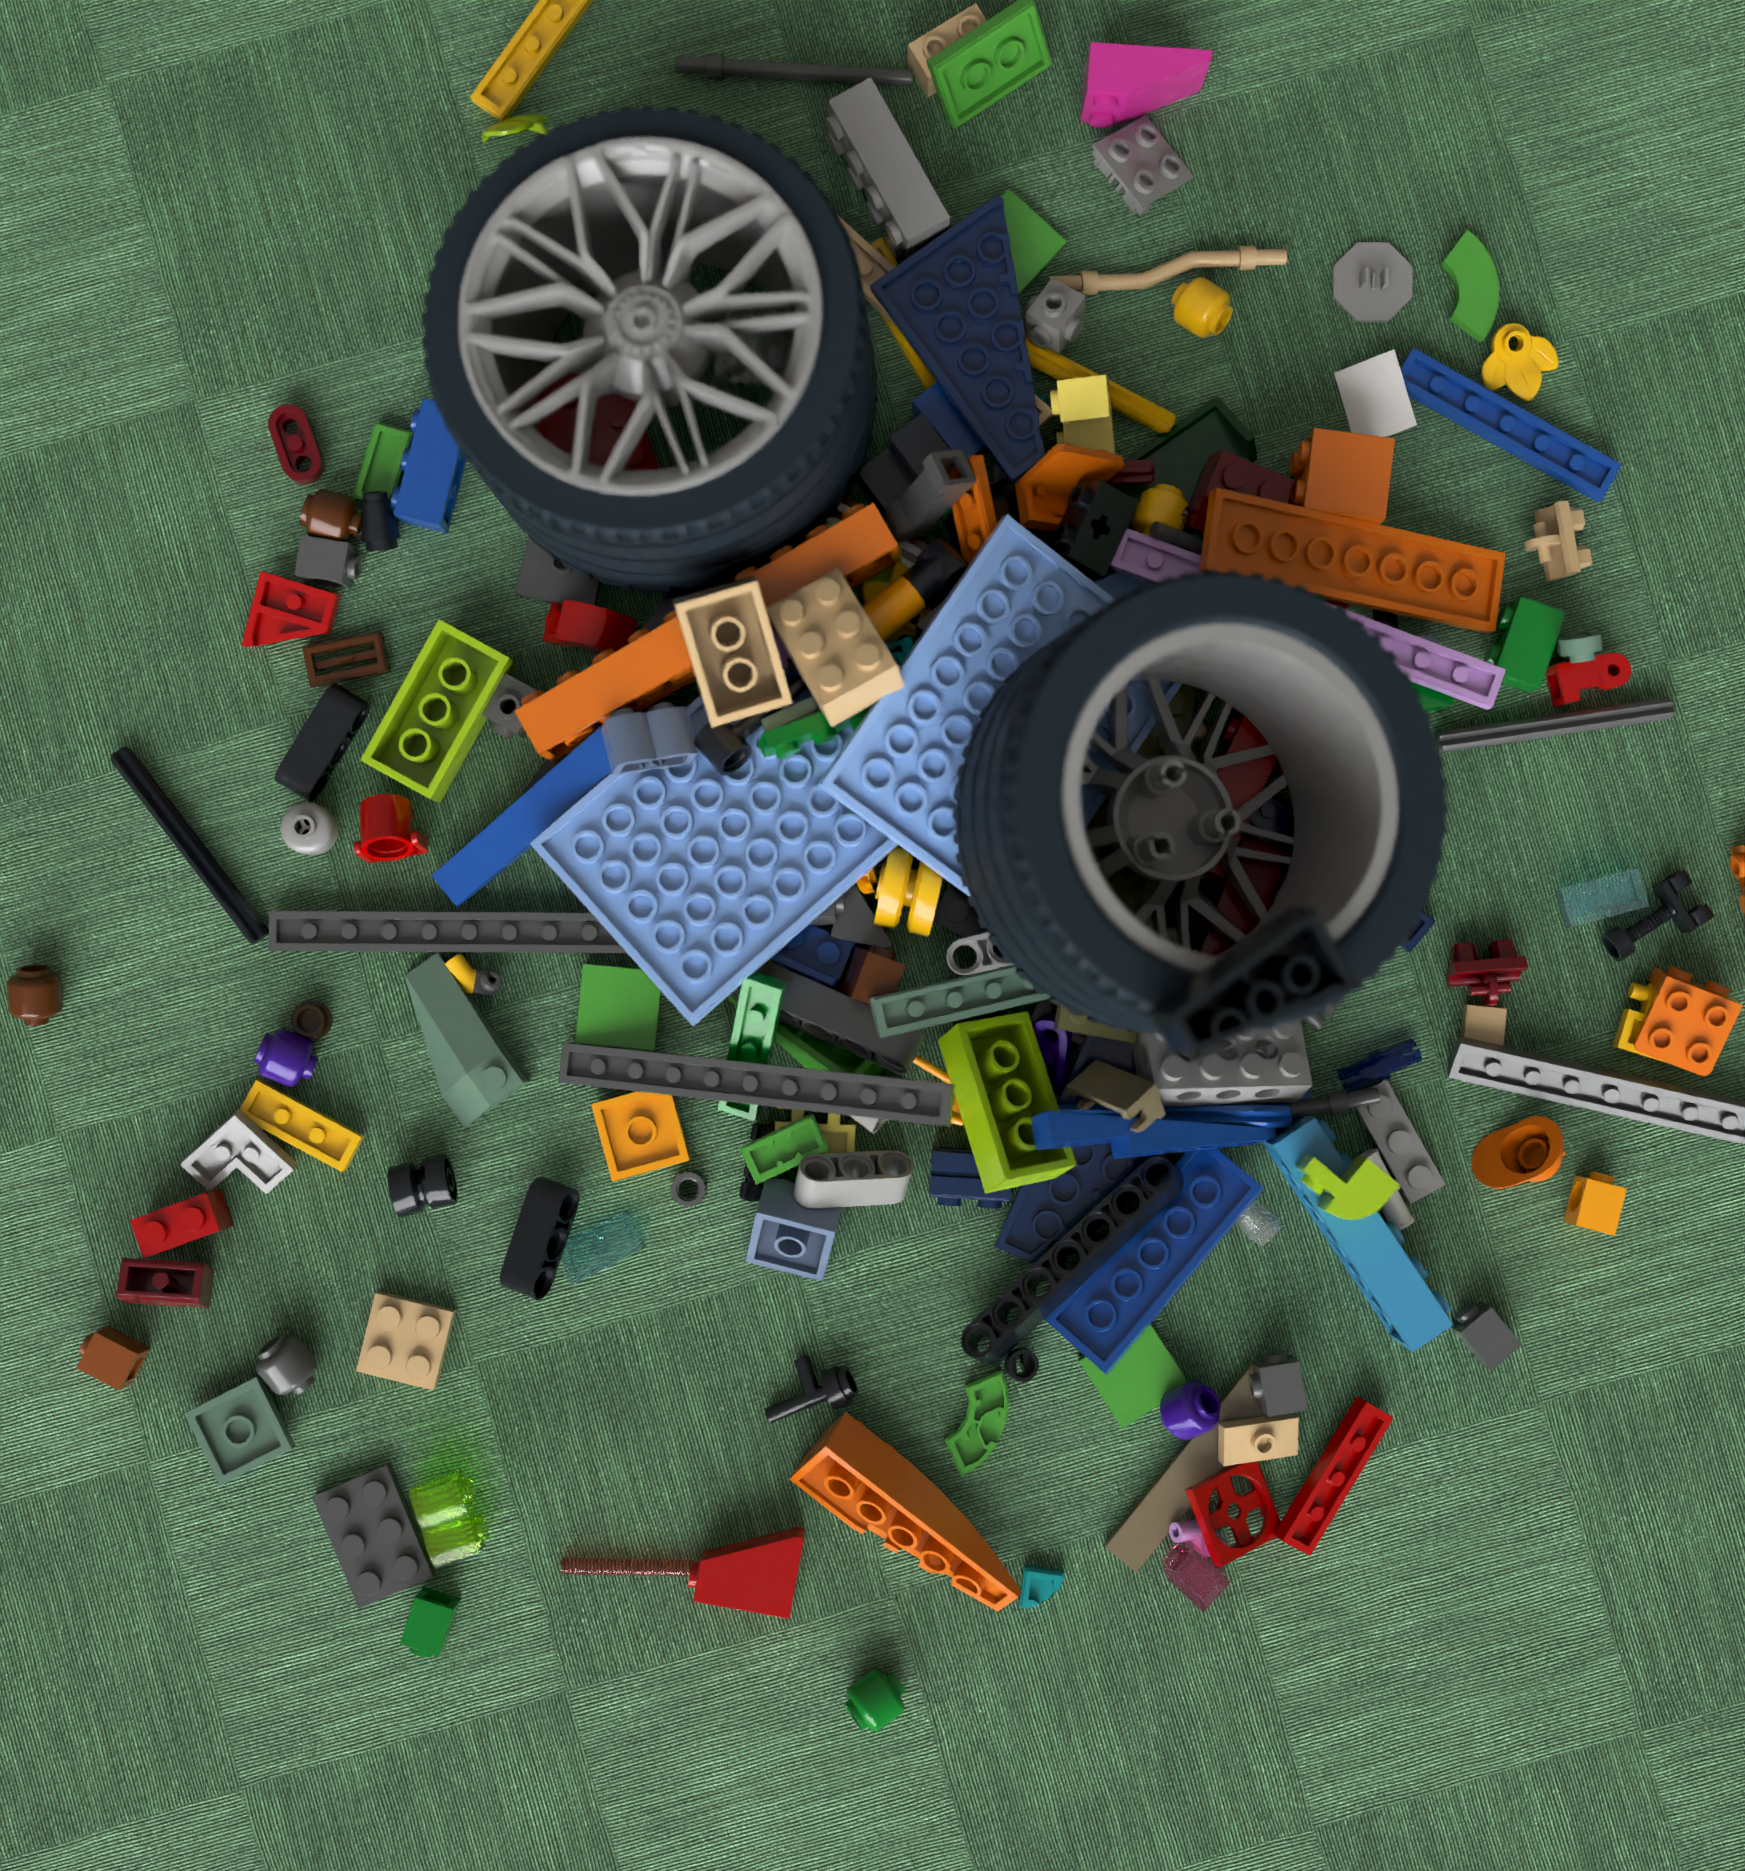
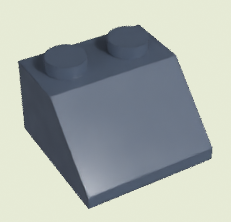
(791, 1235)

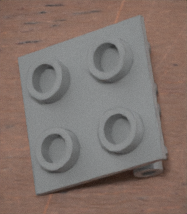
(1141, 164)

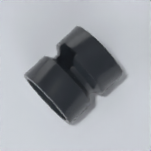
(417, 1186)

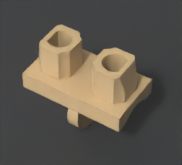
(1557, 541)

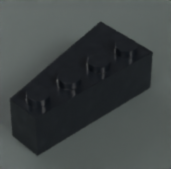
(1255, 983)

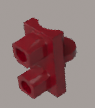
(1486, 976)

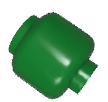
(875, 1700)

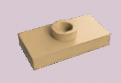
(1258, 1439)

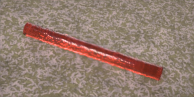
(631, 1567)

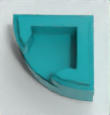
(1038, 1585)

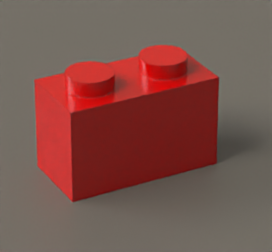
(181, 1223)

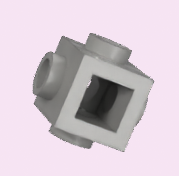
(1055, 316)

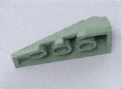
(465, 1051)

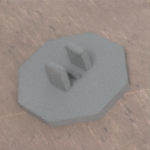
(1372, 282)

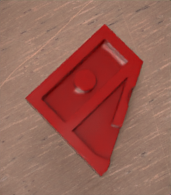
(288, 611)

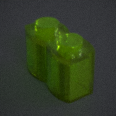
(448, 1517)

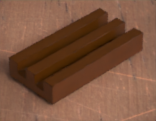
(379, 653)

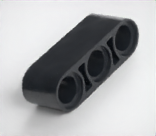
(322, 742)
(539, 1238)

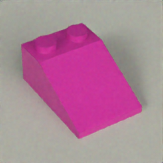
(1137, 79)

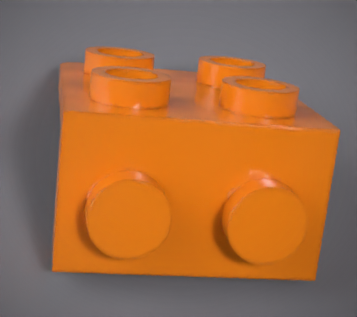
(1046, 487)
(1686, 1021)

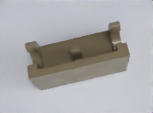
(1118, 1091)

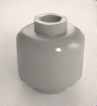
(322, 828)

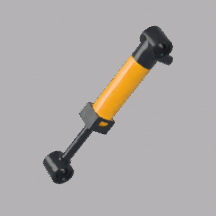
(921, 586)

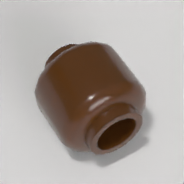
(331, 516)
(34, 994)

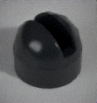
(1028, 1361)

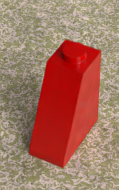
(751, 1574)

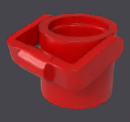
(388, 830)

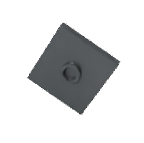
(550, 581)

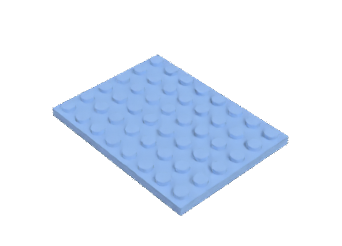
(909, 745)
(712, 868)

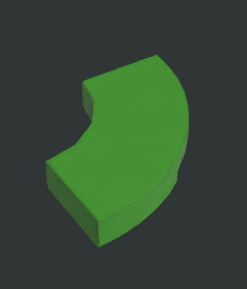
(1475, 286)
(982, 1423)

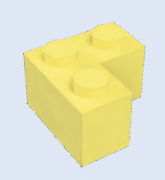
(1085, 412)

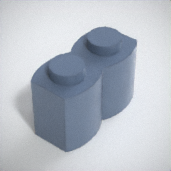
(648, 739)

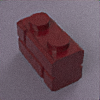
(165, 1283)

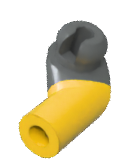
(474, 980)

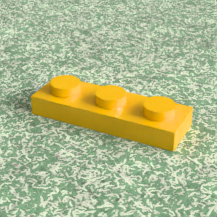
(301, 1125)

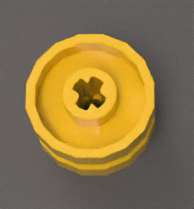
(909, 887)

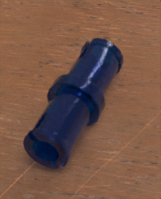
(1379, 1065)

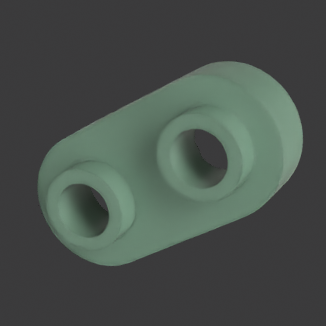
(1579, 645)

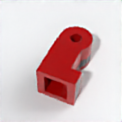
(1600, 674)

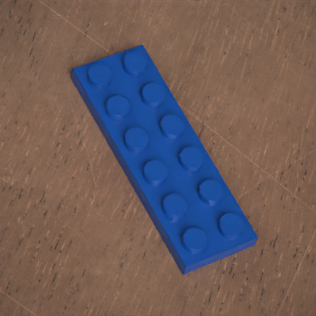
(1146, 1273)

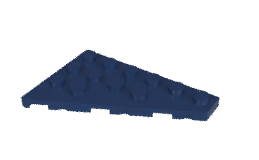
(966, 325)
(1053, 1207)

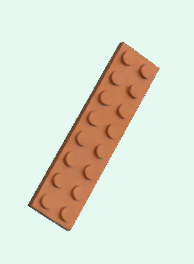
(1354, 560)

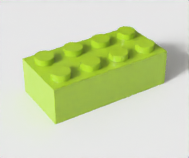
(437, 711)
(998, 1090)

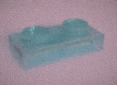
(1602, 897)

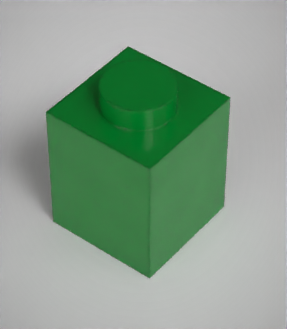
(430, 1622)

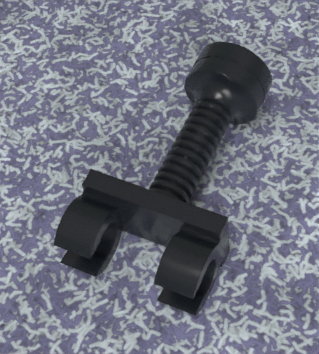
(1620, 942)

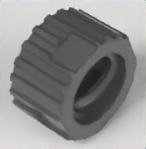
(679, 1197)

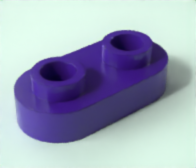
(1054, 1051)

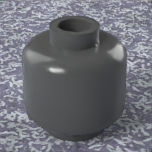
(286, 1364)

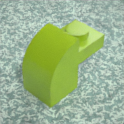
(1353, 1195)

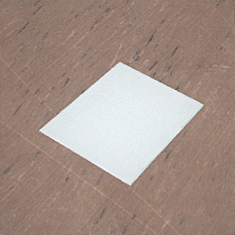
(1376, 396)

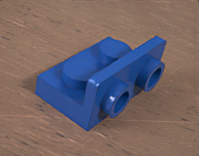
(815, 955)

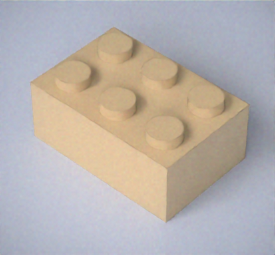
(835, 647)
(732, 651)

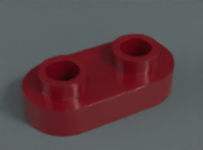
(297, 446)

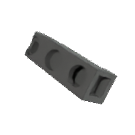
(929, 495)

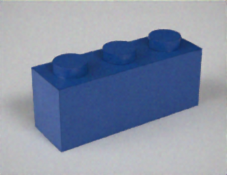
(431, 473)

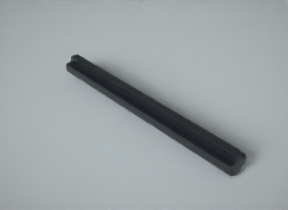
(189, 845)

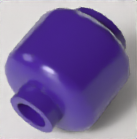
(285, 1057)
(1190, 1410)

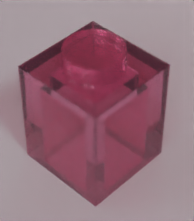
(1194, 1574)

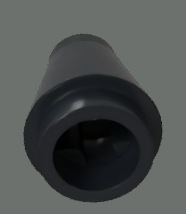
(378, 522)

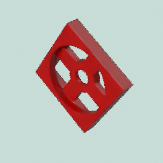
(1259, 1496)

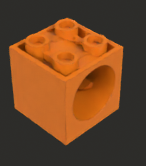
(1343, 474)

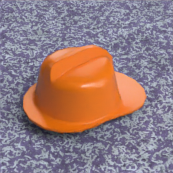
(1519, 1153)

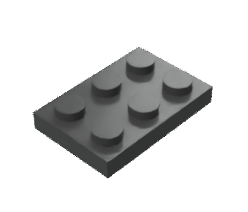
(374, 1535)

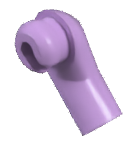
(1190, 1531)

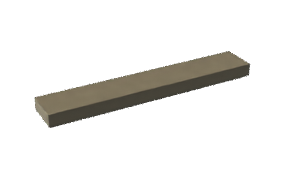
(1166, 1497)

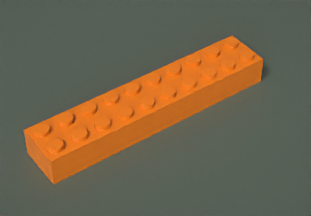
(658, 659)

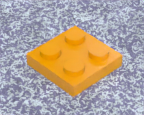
(640, 1133)

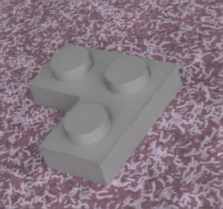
(241, 1146)

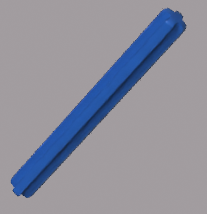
(1244, 1115)

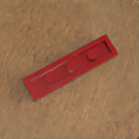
(1333, 1476)

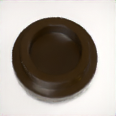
(312, 1020)

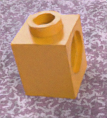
(1595, 1203)

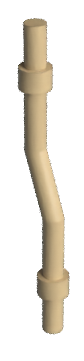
(1243, 258)

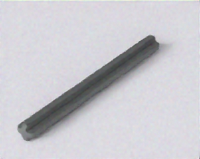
(1555, 725)

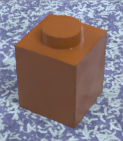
(112, 1357)

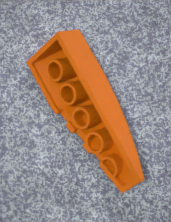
(884, 1492)

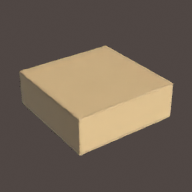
(1484, 1023)

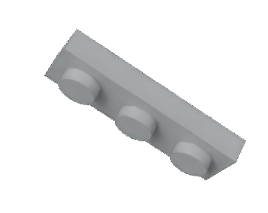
(1399, 1145)

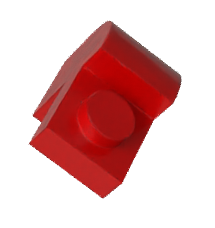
(587, 627)

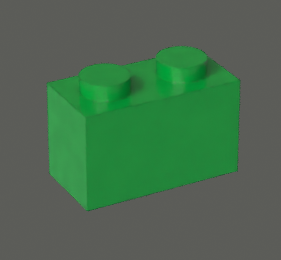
(1525, 642)

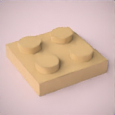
(406, 1340)

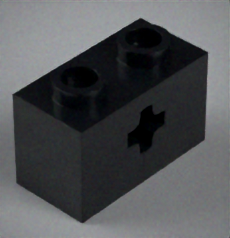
(1093, 526)

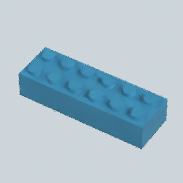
(1364, 1246)

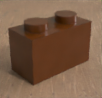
(870, 973)

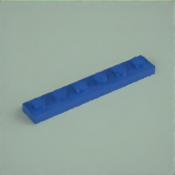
(1508, 426)

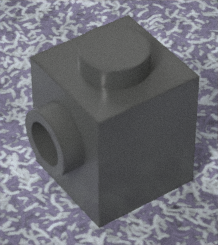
(502, 706)
(1278, 1384)

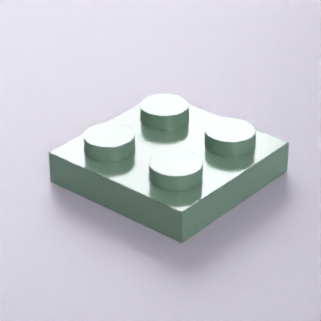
(240, 1430)

